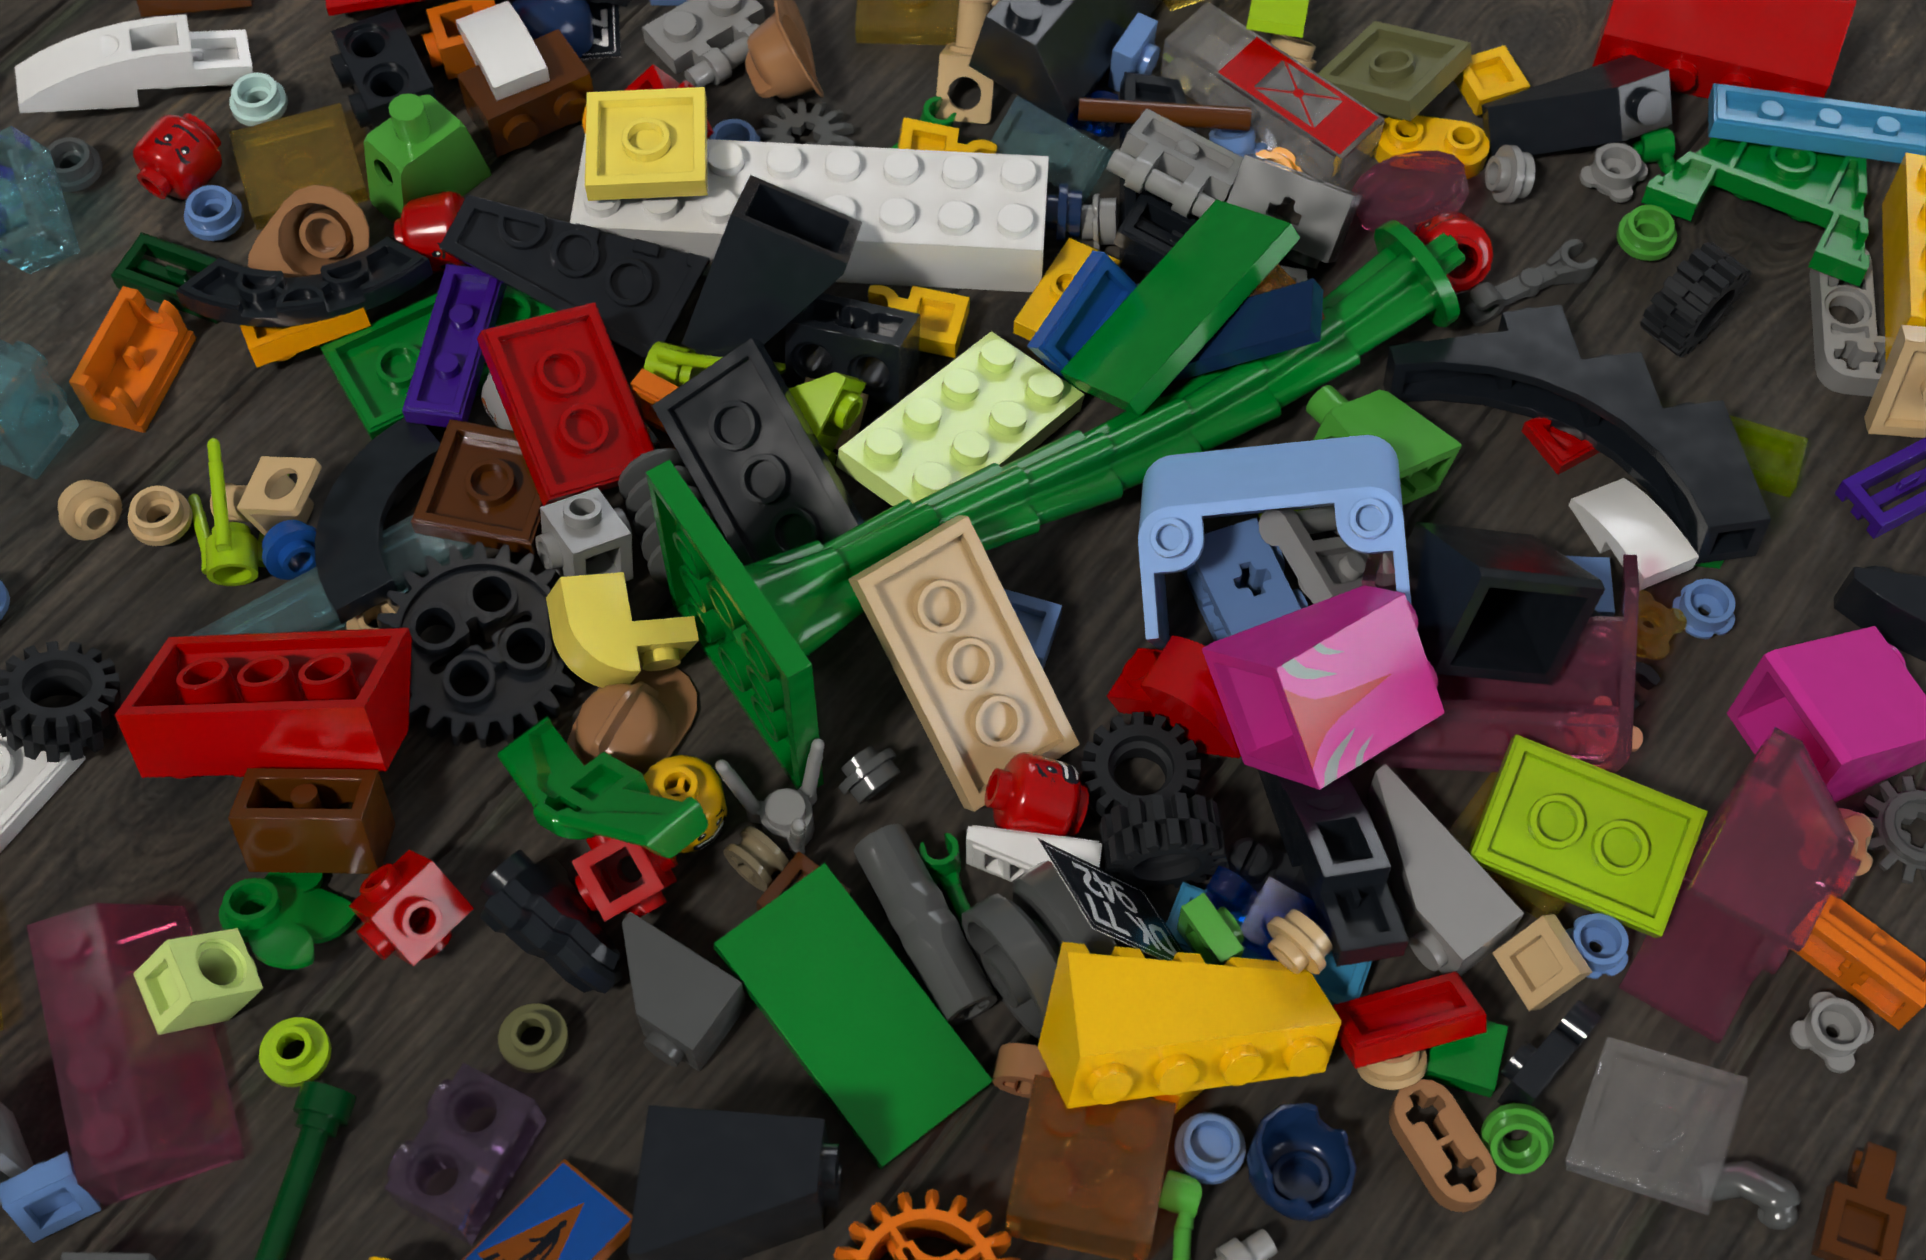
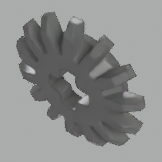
(824, 128)
(1898, 810)

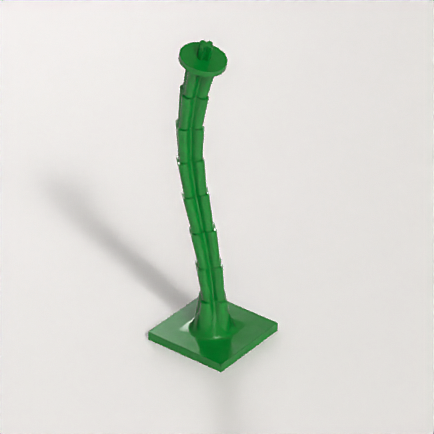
(774, 613)

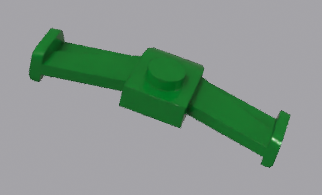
(597, 798)

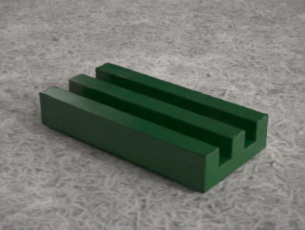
(155, 280)

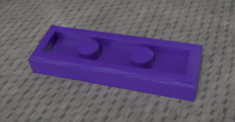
(450, 354)

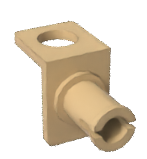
(955, 62)
(272, 493)

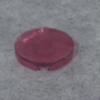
(1411, 189)

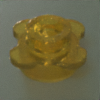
(1654, 642)

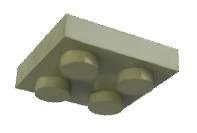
(1397, 68)

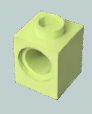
(197, 980)

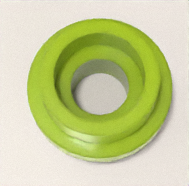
(308, 1064)

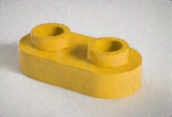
(1429, 133)

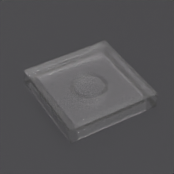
(1657, 1125)

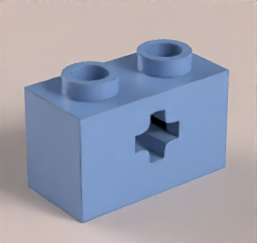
(1240, 581)

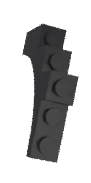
(1533, 369)

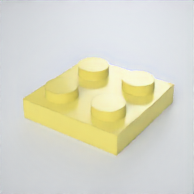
(646, 144)

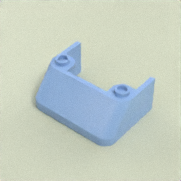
(1345, 472)

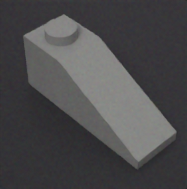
(1445, 896)

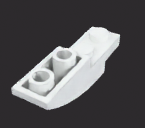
(115, 61)

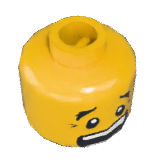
(691, 777)

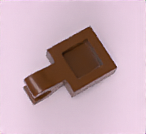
(1857, 1217)

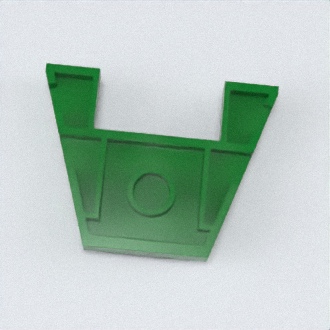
(1798, 182)

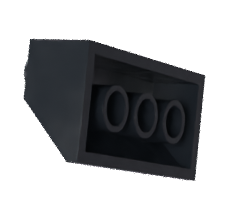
(1053, 47)

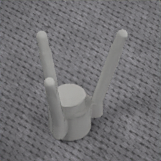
(786, 812)

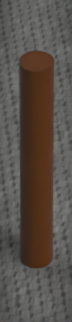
(1183, 114)

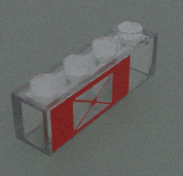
(1288, 101)

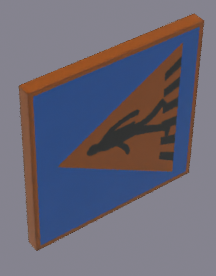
(558, 1221)

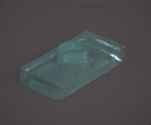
(1071, 154)

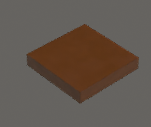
(480, 491)

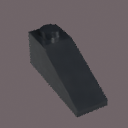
(1582, 109)

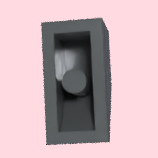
(679, 996)

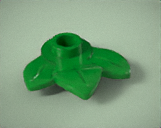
(285, 916)

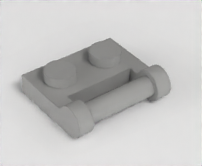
(1322, 565)

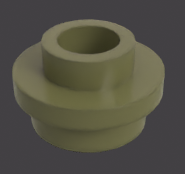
(538, 1056)

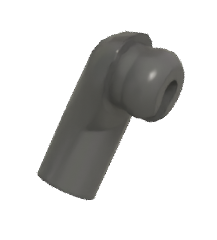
(1769, 1191)

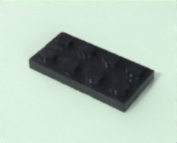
(756, 457)

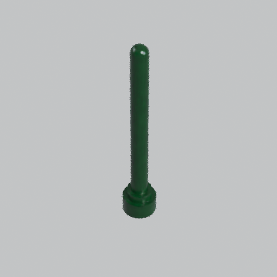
(320, 1114)

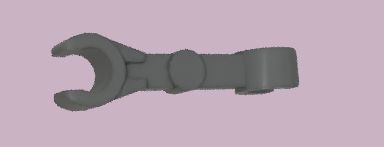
(1558, 270)

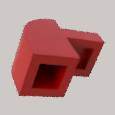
(1180, 688)

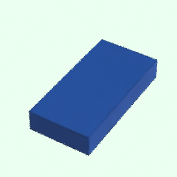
(1081, 310)

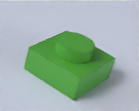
(1210, 931)

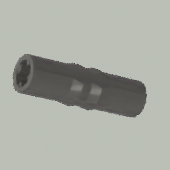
(925, 924)

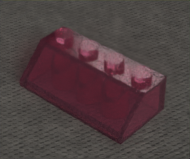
(131, 1100)

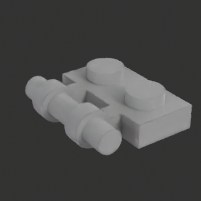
(698, 31)
(1174, 164)

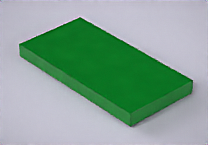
(1179, 306)
(380, 360)
(852, 1015)

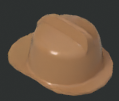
(781, 55)
(310, 231)
(636, 720)

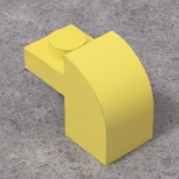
(601, 641)

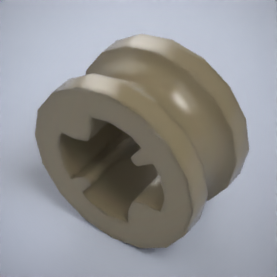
(756, 858)

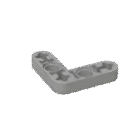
(1850, 341)

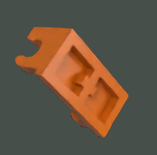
(131, 361)
(1867, 962)

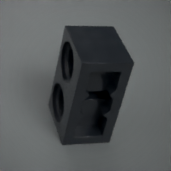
(379, 65)
(857, 341)

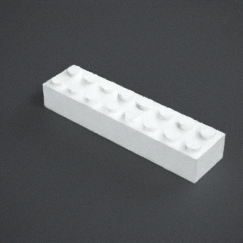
(922, 212)

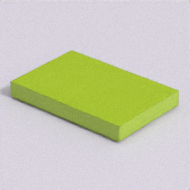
(1586, 836)

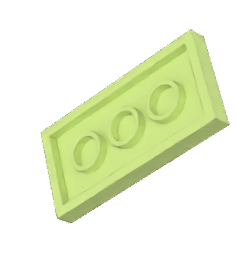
(970, 414)

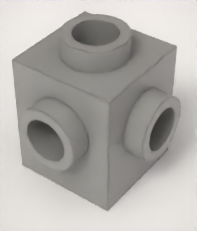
(585, 537)

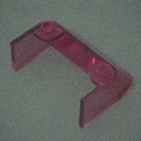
(1581, 714)
(1747, 890)

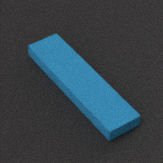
(1815, 123)

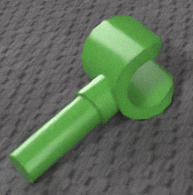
(1181, 1196)

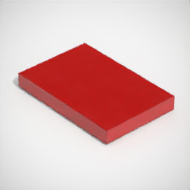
(566, 400)

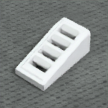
(1014, 852)

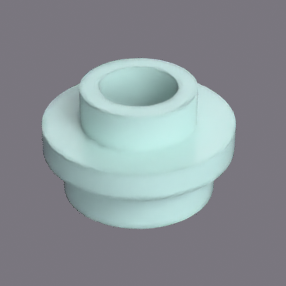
(257, 99)

